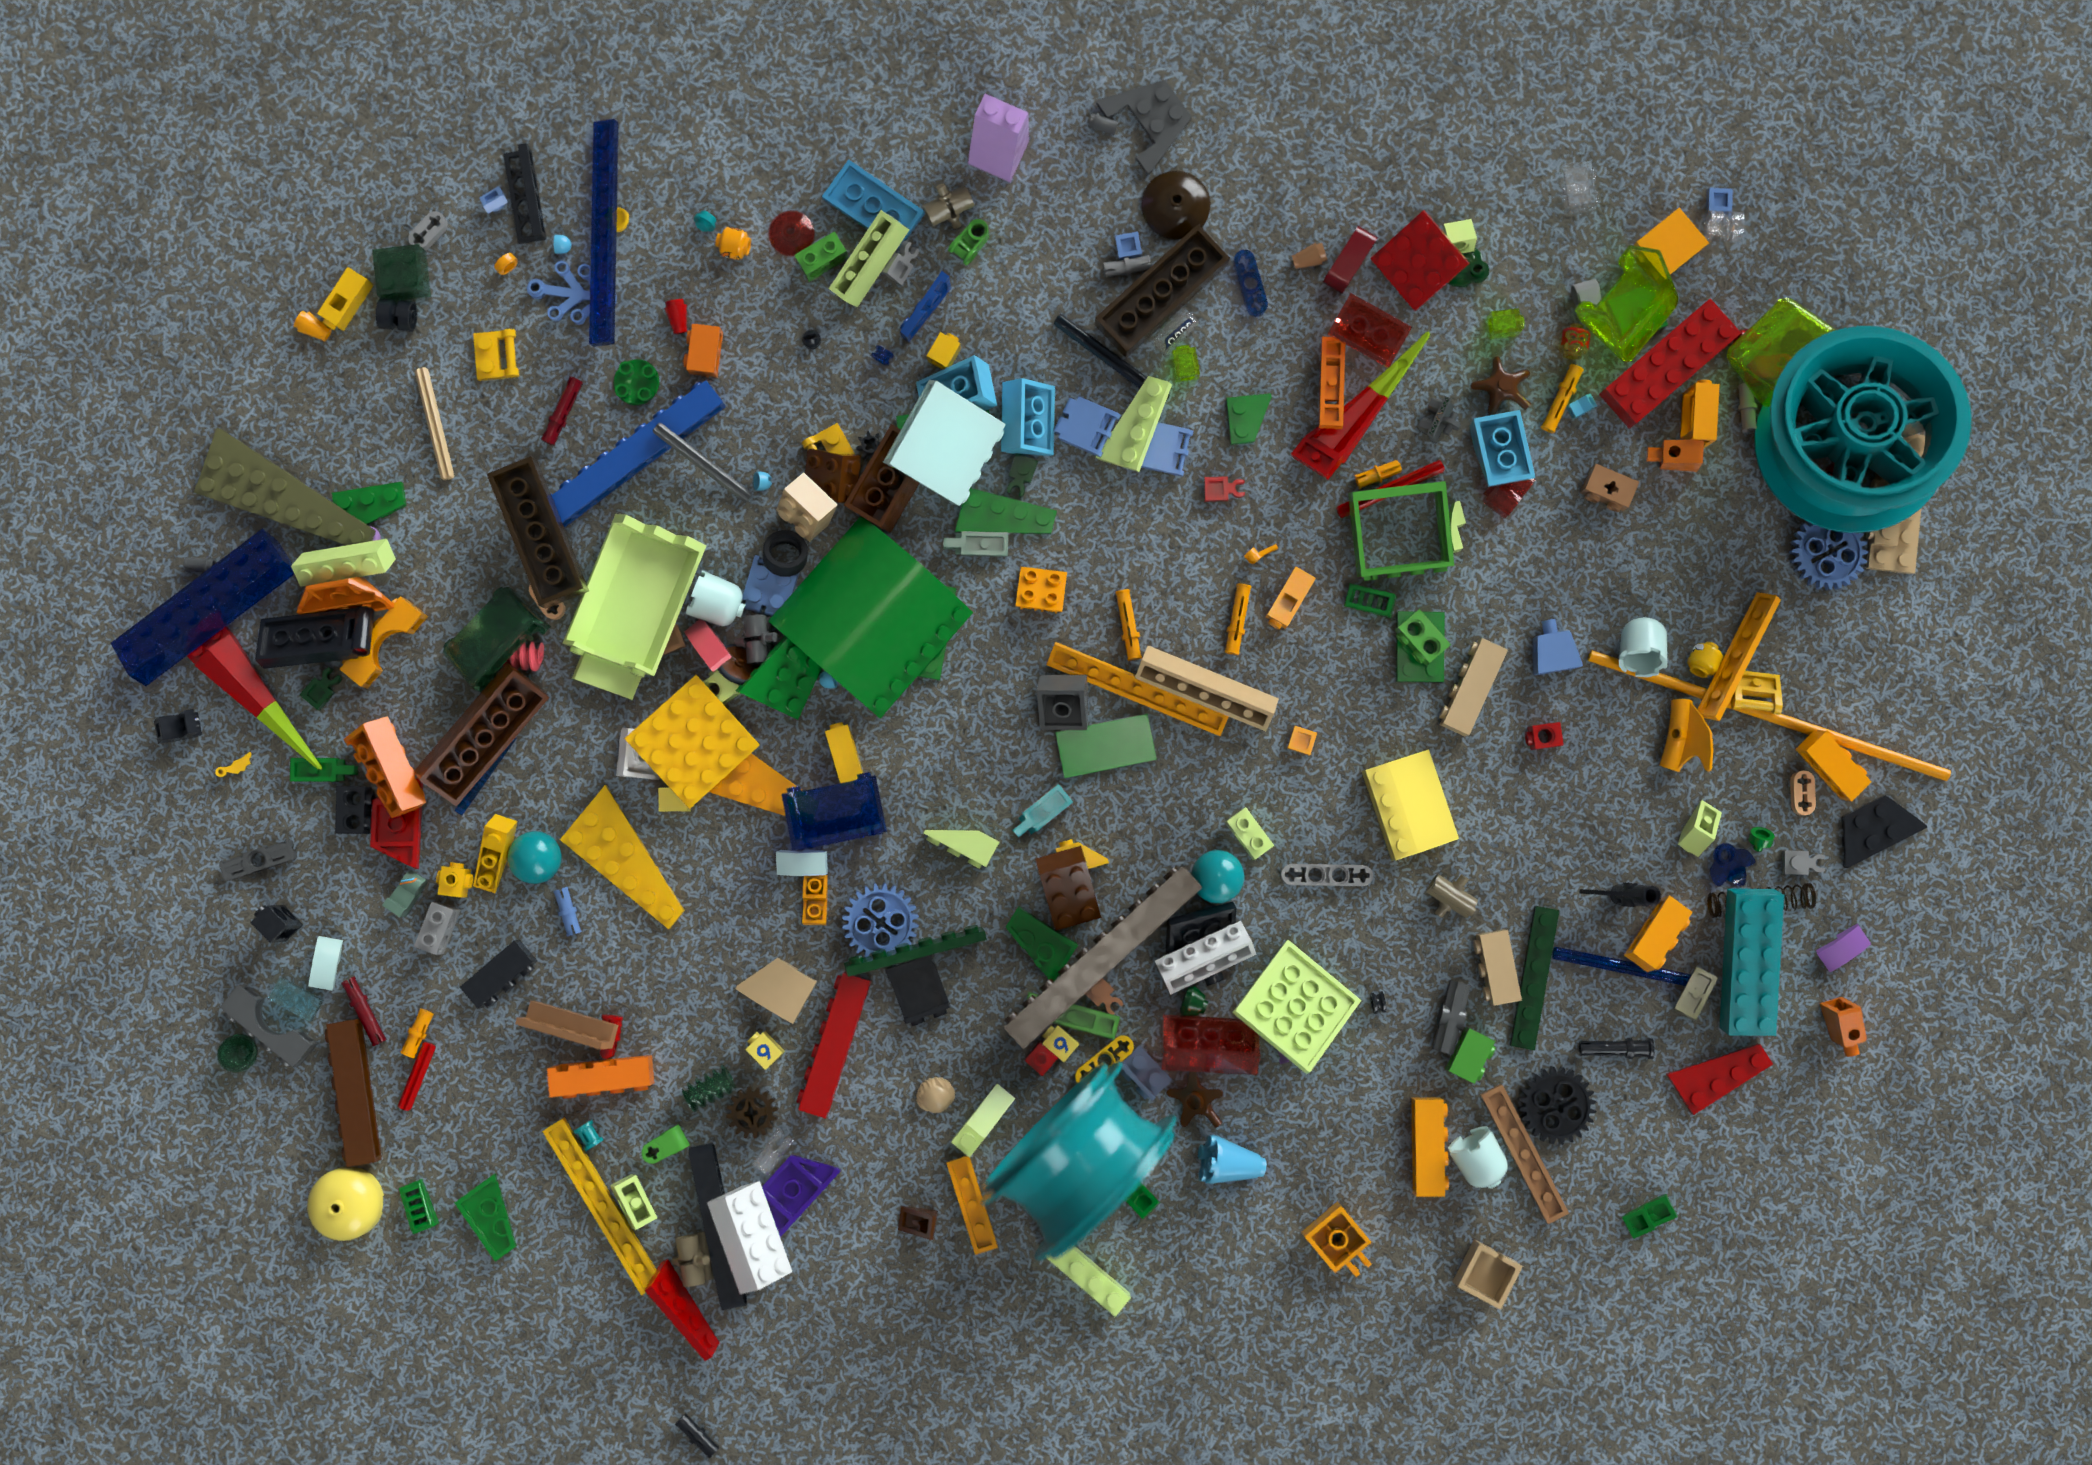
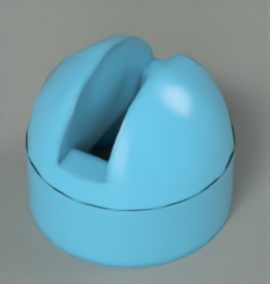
(561, 244)
(761, 481)
(827, 680)

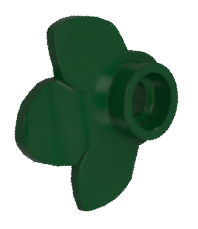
(1467, 275)

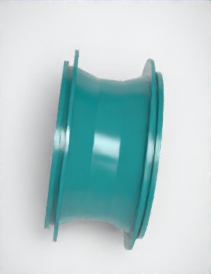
(1883, 360)
(1079, 1161)

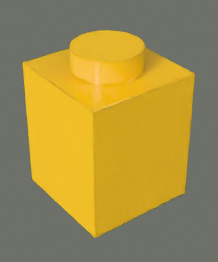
(944, 350)

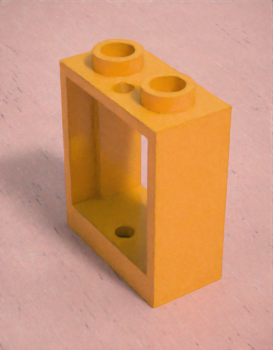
(1700, 412)

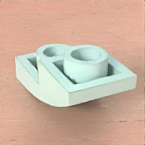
(801, 862)
(325, 963)

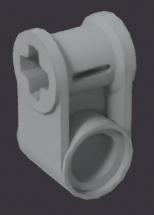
(1586, 291)

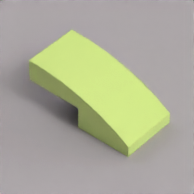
(1456, 520)

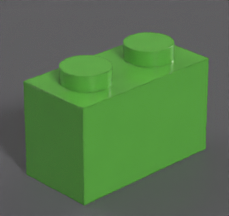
(1470, 1055)

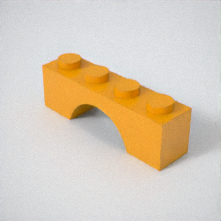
(402, 618)

